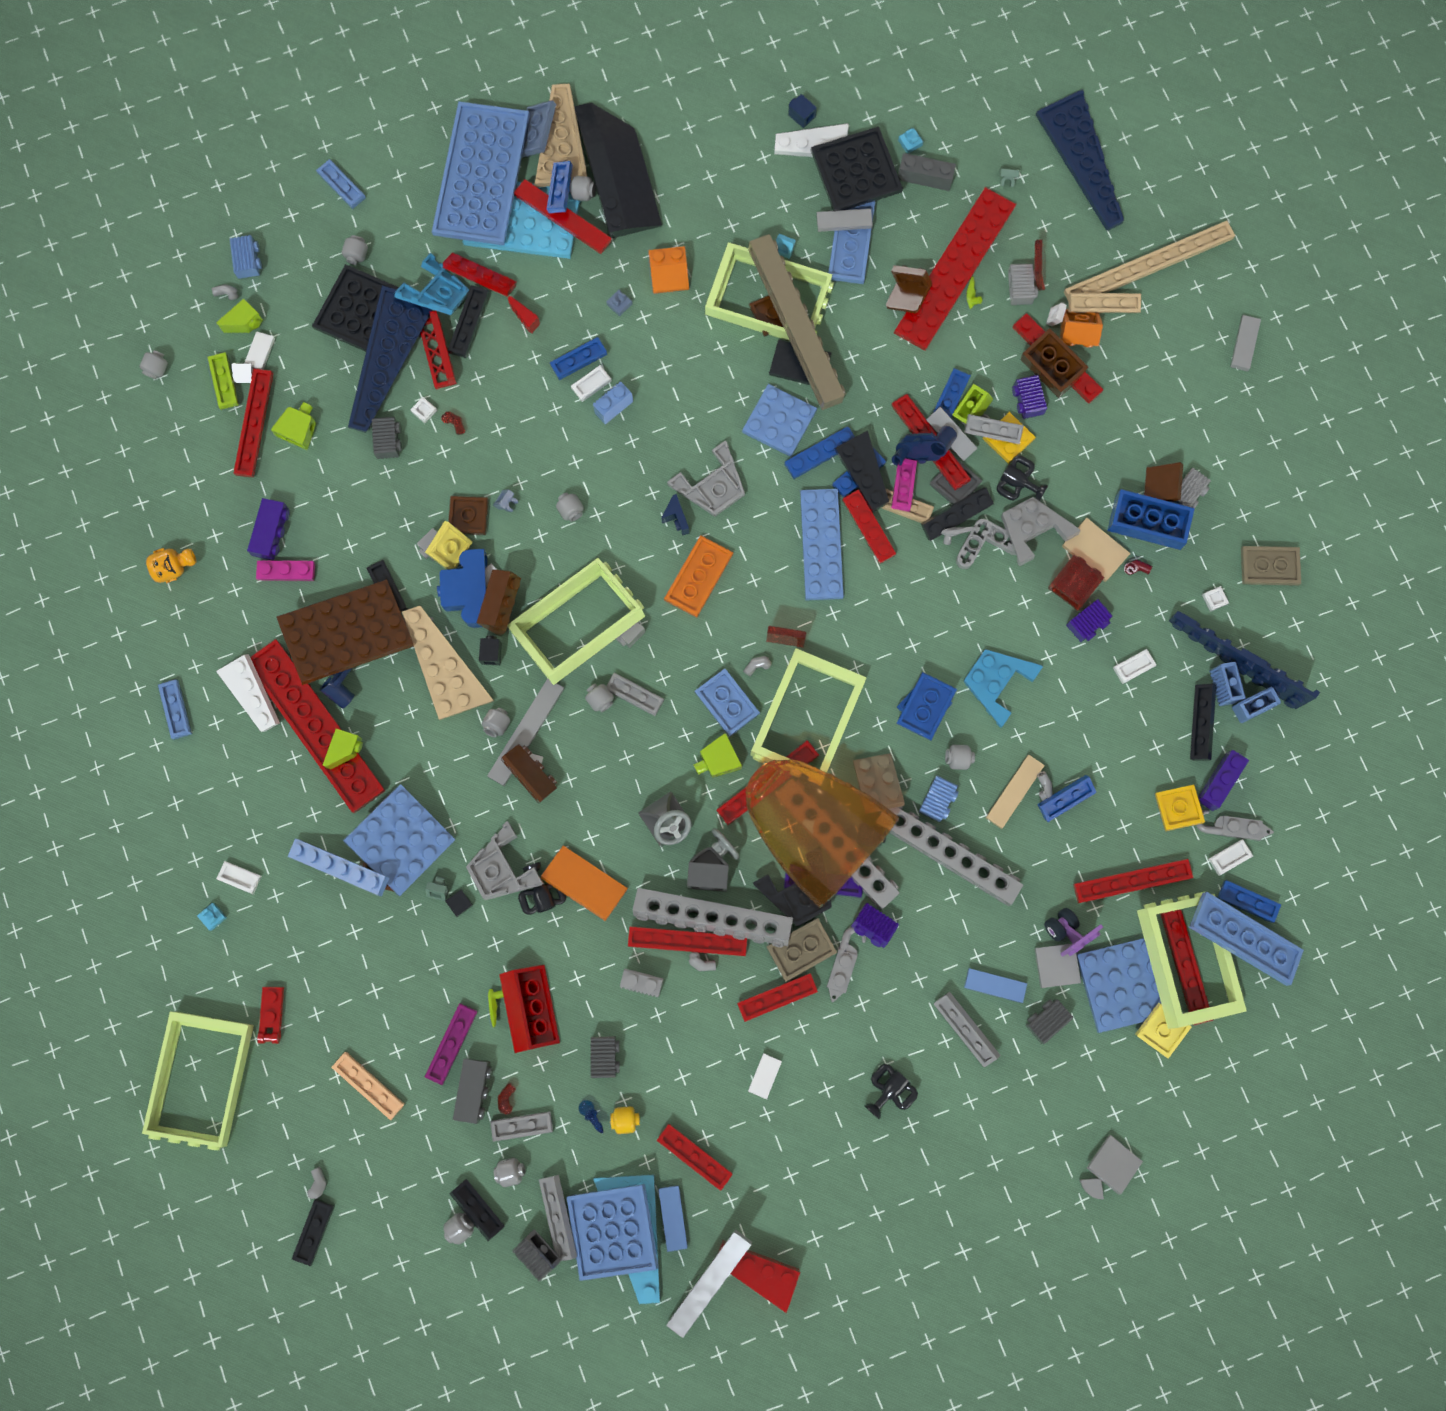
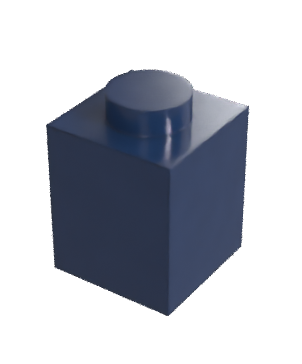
(802, 110)

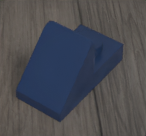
(674, 511)

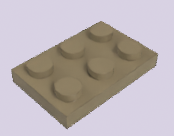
(1270, 565)
(879, 779)
(805, 949)

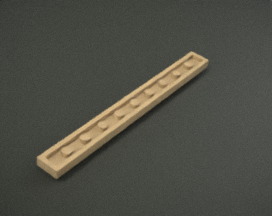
(1155, 261)

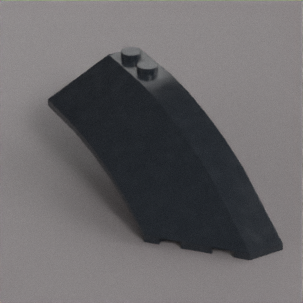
(617, 172)

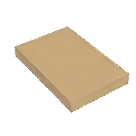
(1097, 549)

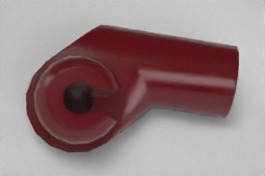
(1137, 565)

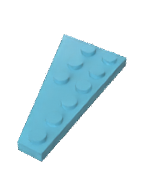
(644, 1283)

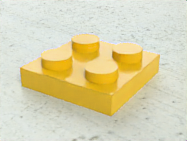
(1007, 449)
(1179, 808)

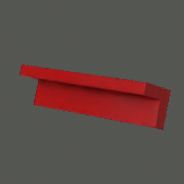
(444, 354)

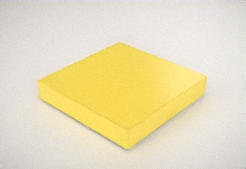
(448, 546)
(1157, 1035)

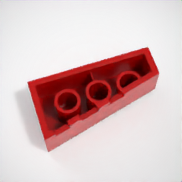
(767, 1277)

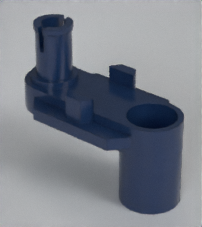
(924, 446)
(336, 690)

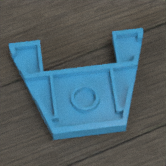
(441, 294)
(990, 677)

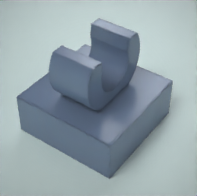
(619, 303)
(503, 500)

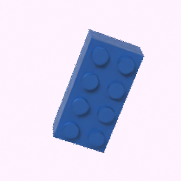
(1151, 519)

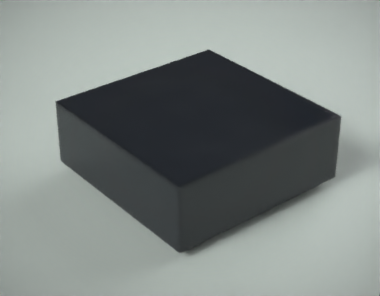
(459, 903)

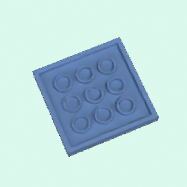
(399, 839)
(1119, 984)
(612, 1232)

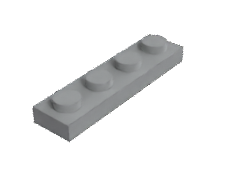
(967, 1029)
(557, 1217)

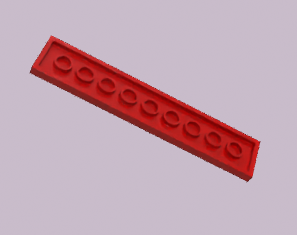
(956, 267)
(313, 725)

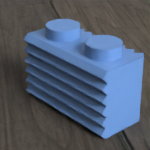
(245, 257)
(613, 402)
(1229, 684)
(1256, 704)
(938, 799)

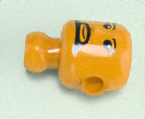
(168, 565)

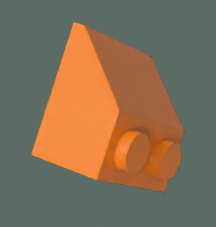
(669, 269)
(1081, 328)

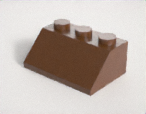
(1054, 363)
(498, 601)
(529, 772)

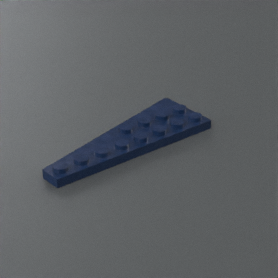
(1075, 139)
(390, 341)
(1249, 664)

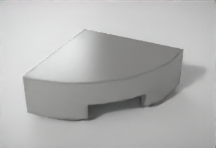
(1092, 1187)

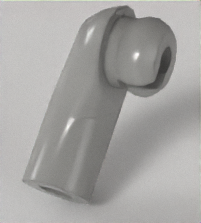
(225, 289)
(755, 663)
(1046, 784)
(699, 964)
(319, 1184)

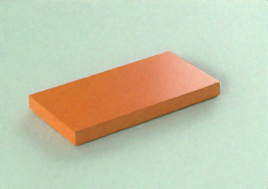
(698, 576)
(584, 883)

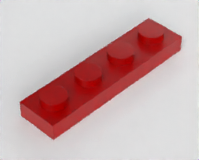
(479, 274)
(869, 526)
(777, 997)
(694, 1157)

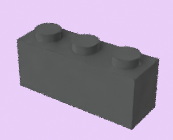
(926, 171)
(472, 1091)

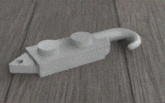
(1236, 828)
(843, 966)

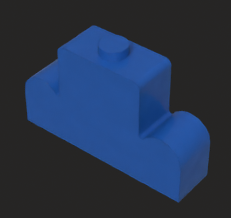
(465, 587)

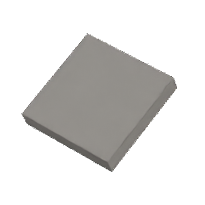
(1054, 968)
(1114, 1164)

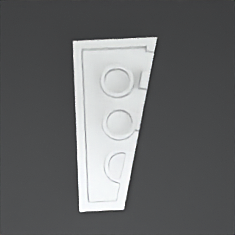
(800, 142)
(248, 689)

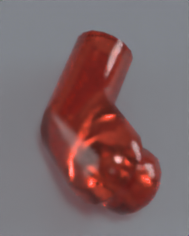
(449, 417)
(503, 1099)

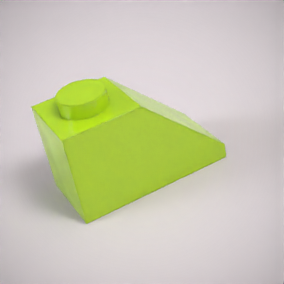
(240, 319)
(973, 403)
(342, 748)

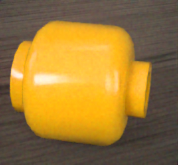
(624, 1120)

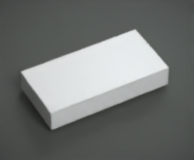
(260, 350)
(591, 383)
(1134, 666)
(1230, 857)
(239, 877)
(764, 1076)

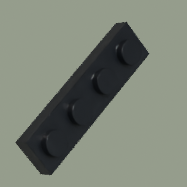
(468, 321)
(957, 513)
(1203, 722)

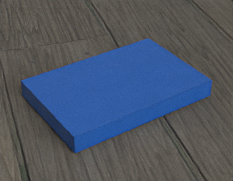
(926, 706)

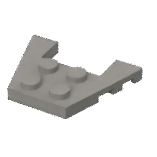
(718, 489)
(1031, 520)
(494, 874)

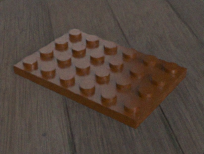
(344, 632)

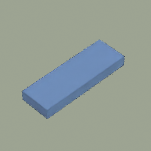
(341, 184)
(174, 709)
(995, 985)
(673, 1218)

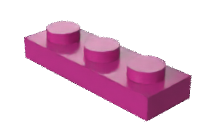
(904, 485)
(285, 570)

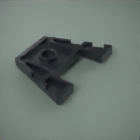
(790, 901)

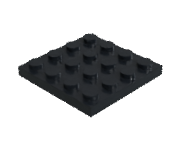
(856, 169)
(351, 307)

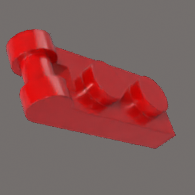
(271, 1014)

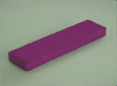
(451, 1044)

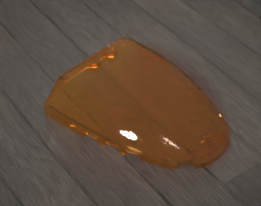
(815, 824)

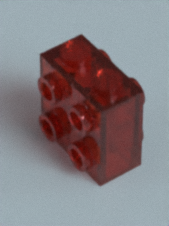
(1076, 582)

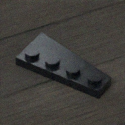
(863, 468)

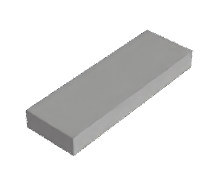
(844, 220)
(1245, 343)
(993, 429)
(962, 445)
(634, 694)
(521, 1126)

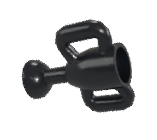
(1019, 479)
(541, 896)
(893, 1087)

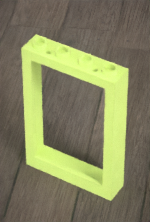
(735, 252)
(557, 598)
(761, 754)
(1163, 974)
(163, 1072)

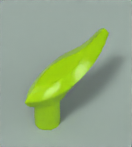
(971, 299)
(492, 996)

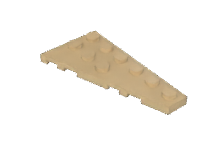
(563, 138)
(447, 676)

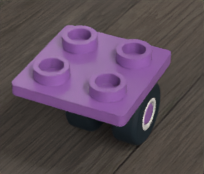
(1065, 927)

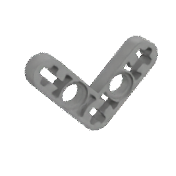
(987, 536)

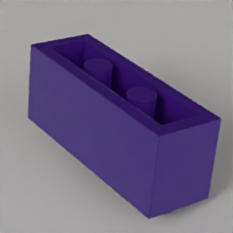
(268, 529)
(1222, 780)

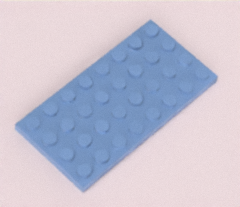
(481, 173)

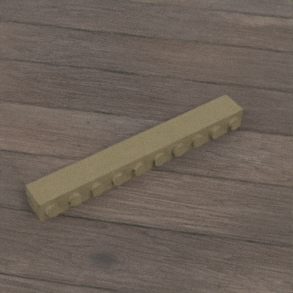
(796, 322)

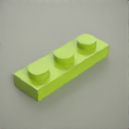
(223, 381)

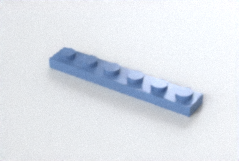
(338, 867)

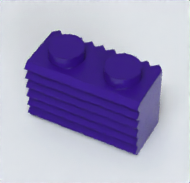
(1029, 396)
(1089, 620)
(874, 925)

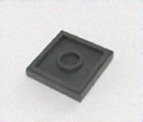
(943, 487)

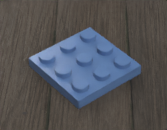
(779, 420)

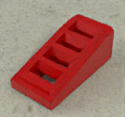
(526, 316)

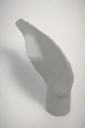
(950, 532)

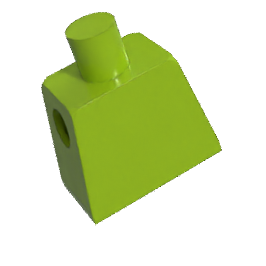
(296, 426)
(718, 758)

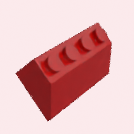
(529, 1008)

